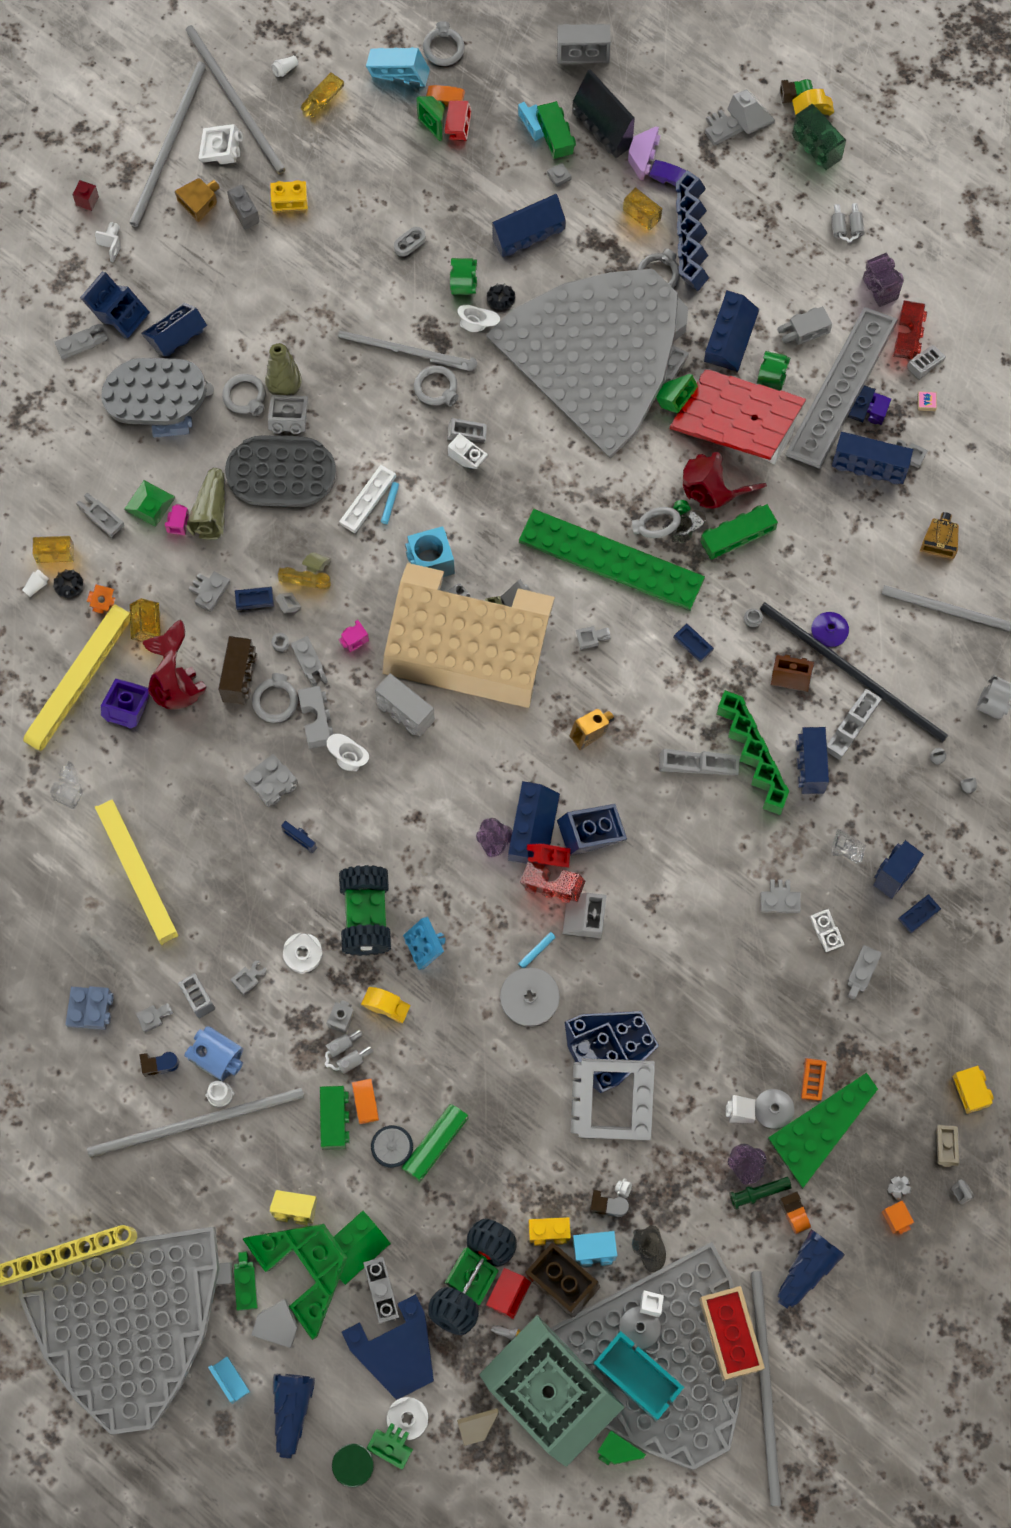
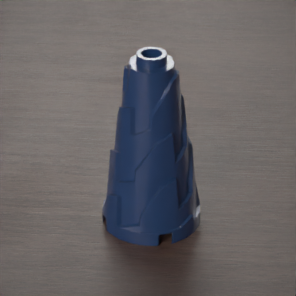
(813, 1262)
(290, 1408)

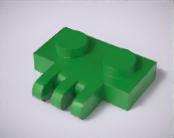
(390, 1446)

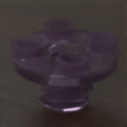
(494, 836)
(747, 1163)

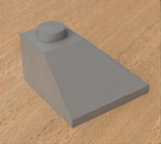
(749, 112)

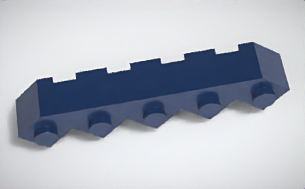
(690, 230)

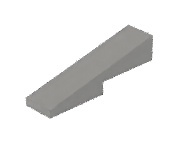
(698, 762)

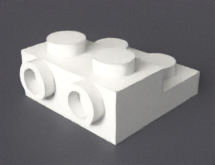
(220, 144)

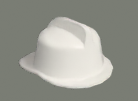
(476, 319)
(348, 753)

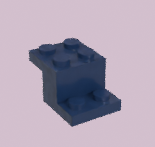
(114, 304)

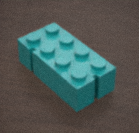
(638, 1376)

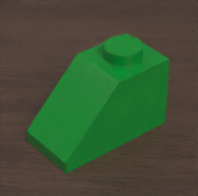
(676, 393)
(618, 1451)

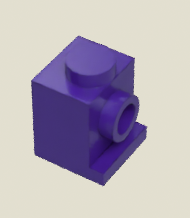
(878, 408)

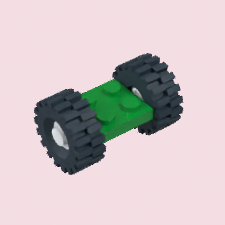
(365, 910)

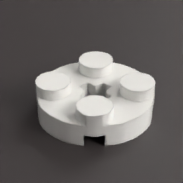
(303, 942)
(411, 1407)

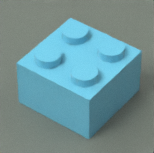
(595, 1249)

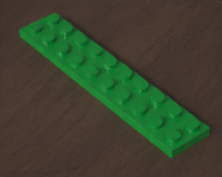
(612, 559)

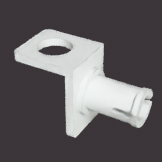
(109, 239)

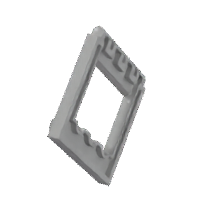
(642, 1099)

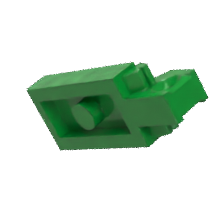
(245, 1283)

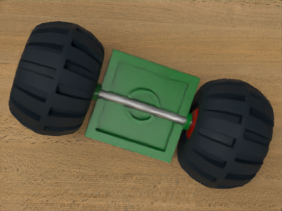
(457, 1306)

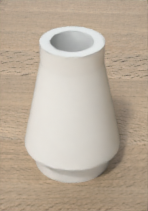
(283, 66)
(36, 582)

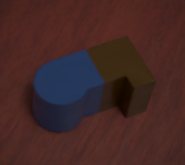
(158, 1065)

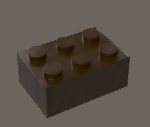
(237, 670)
(562, 1280)

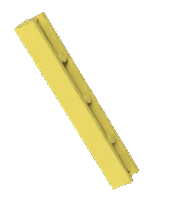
(136, 872)

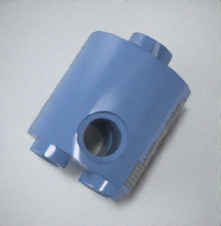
(215, 1054)

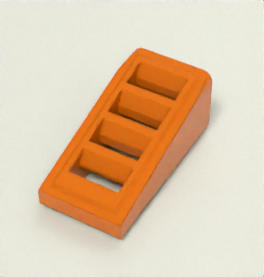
(822, 1063)

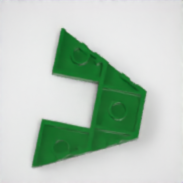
(318, 1254)

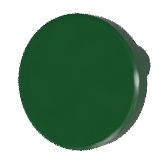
(352, 1465)

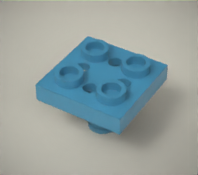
(424, 943)

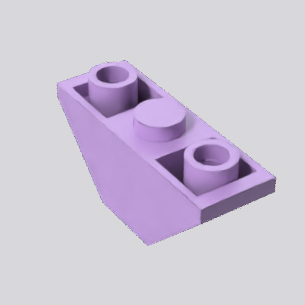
(643, 151)

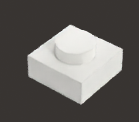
(651, 1303)

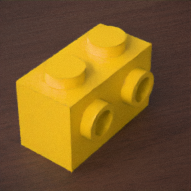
(289, 195)
(973, 1089)
(549, 1230)

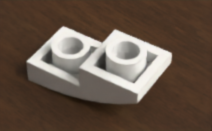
(826, 930)

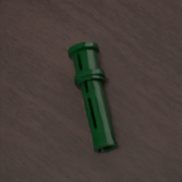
(751, 1194)

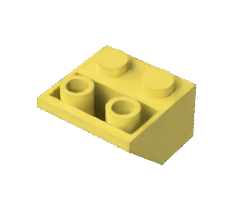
(294, 1207)

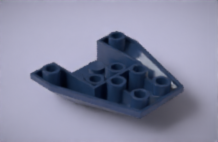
(609, 1037)

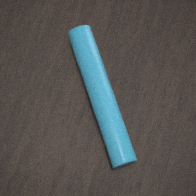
(389, 504)
(537, 950)

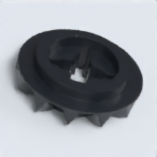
(504, 303)
(67, 591)

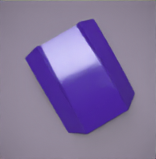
(124, 703)

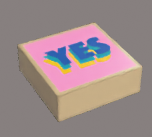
(927, 401)

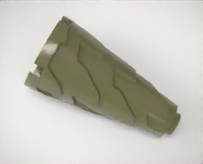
(282, 372)
(208, 510)

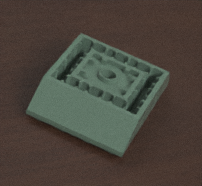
(580, 1400)

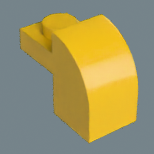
(815, 96)
(385, 1003)

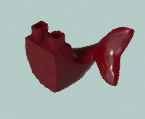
(705, 482)
(171, 685)

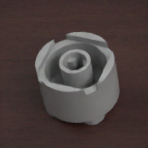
(995, 698)

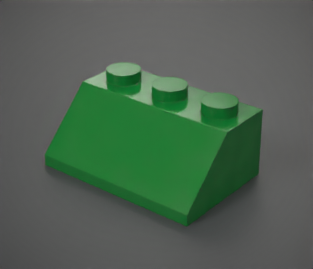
(361, 1243)

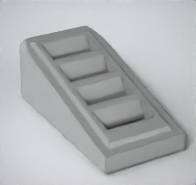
(920, 372)
(467, 425)
(202, 1006)
(962, 1191)

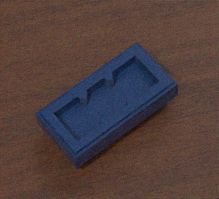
(862, 404)
(254, 598)
(693, 642)
(299, 836)
(919, 913)

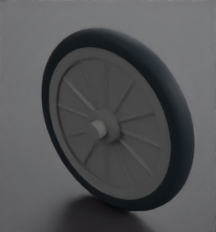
(391, 1146)

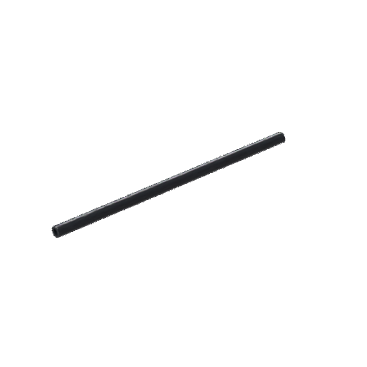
(854, 672)

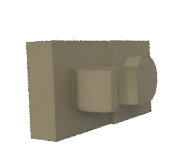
(947, 1145)

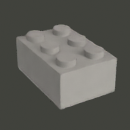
(583, 43)
(404, 705)

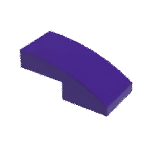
(665, 172)

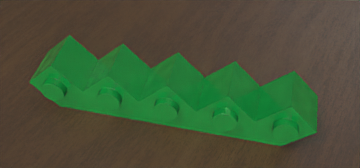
(755, 751)

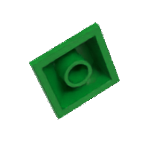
(431, 114)
(149, 503)

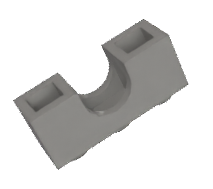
(313, 701)

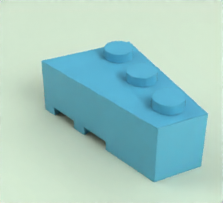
(399, 64)

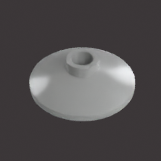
(770, 1118)
(644, 1338)

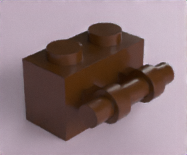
(792, 672)

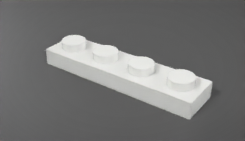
(367, 499)

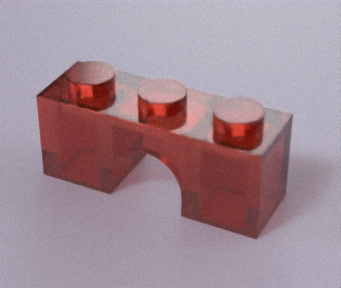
(911, 316)
(566, 887)

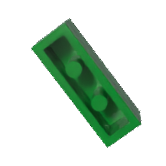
(555, 130)
(334, 1117)

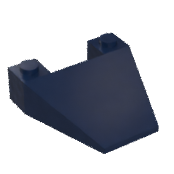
(398, 1357)

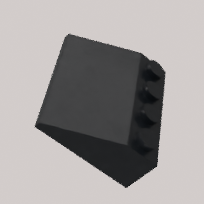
(604, 115)

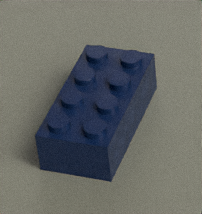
(872, 458)

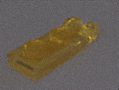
(322, 94)
(304, 578)

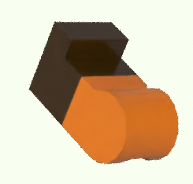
(795, 1212)

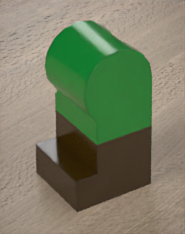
(791, 90)

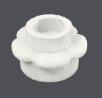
(623, 1188)

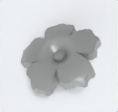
(899, 1187)

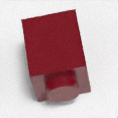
(85, 195)

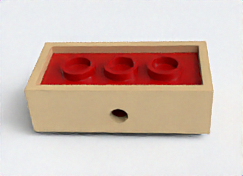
(731, 1333)

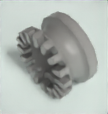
(274, 642)

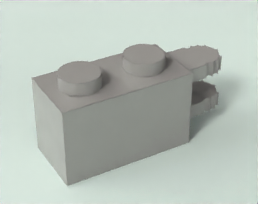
(806, 326)

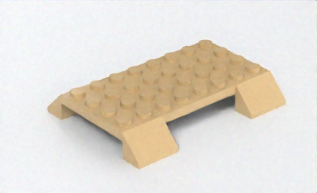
(466, 640)

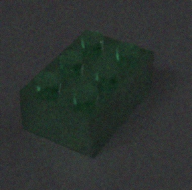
(818, 137)

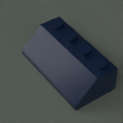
(528, 225)
(731, 331)
(533, 820)

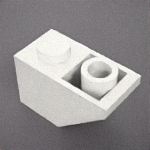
(466, 452)
(740, 1110)

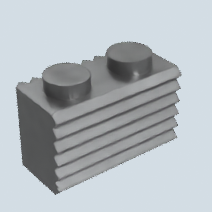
(243, 206)

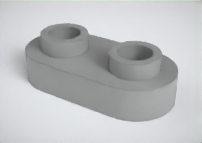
(407, 240)

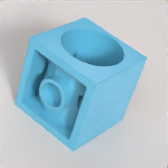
(431, 540)

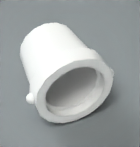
(219, 1094)

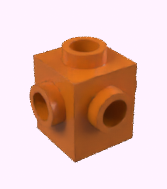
(101, 591)

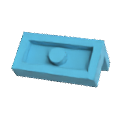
(529, 118)
(229, 1380)

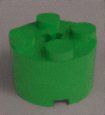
(463, 276)
(773, 370)

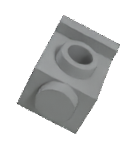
(343, 1023)

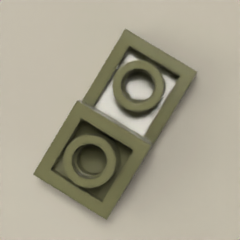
(316, 562)

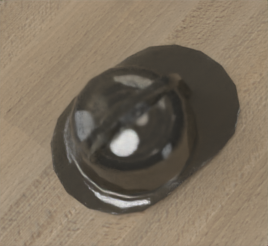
(689, 523)
(650, 1247)

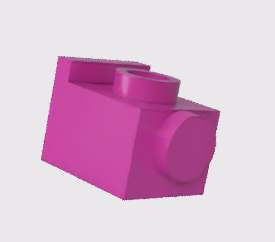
(177, 520)
(354, 637)

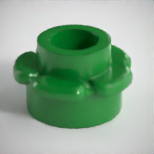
(681, 506)

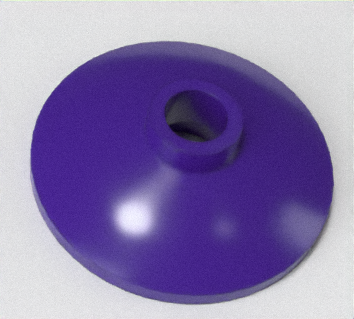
(827, 636)

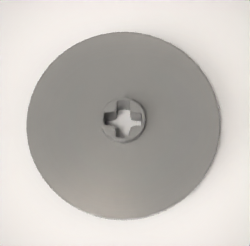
(521, 1009)

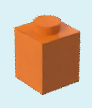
(898, 1218)

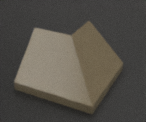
(477, 1427)

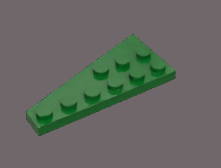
(814, 1134)

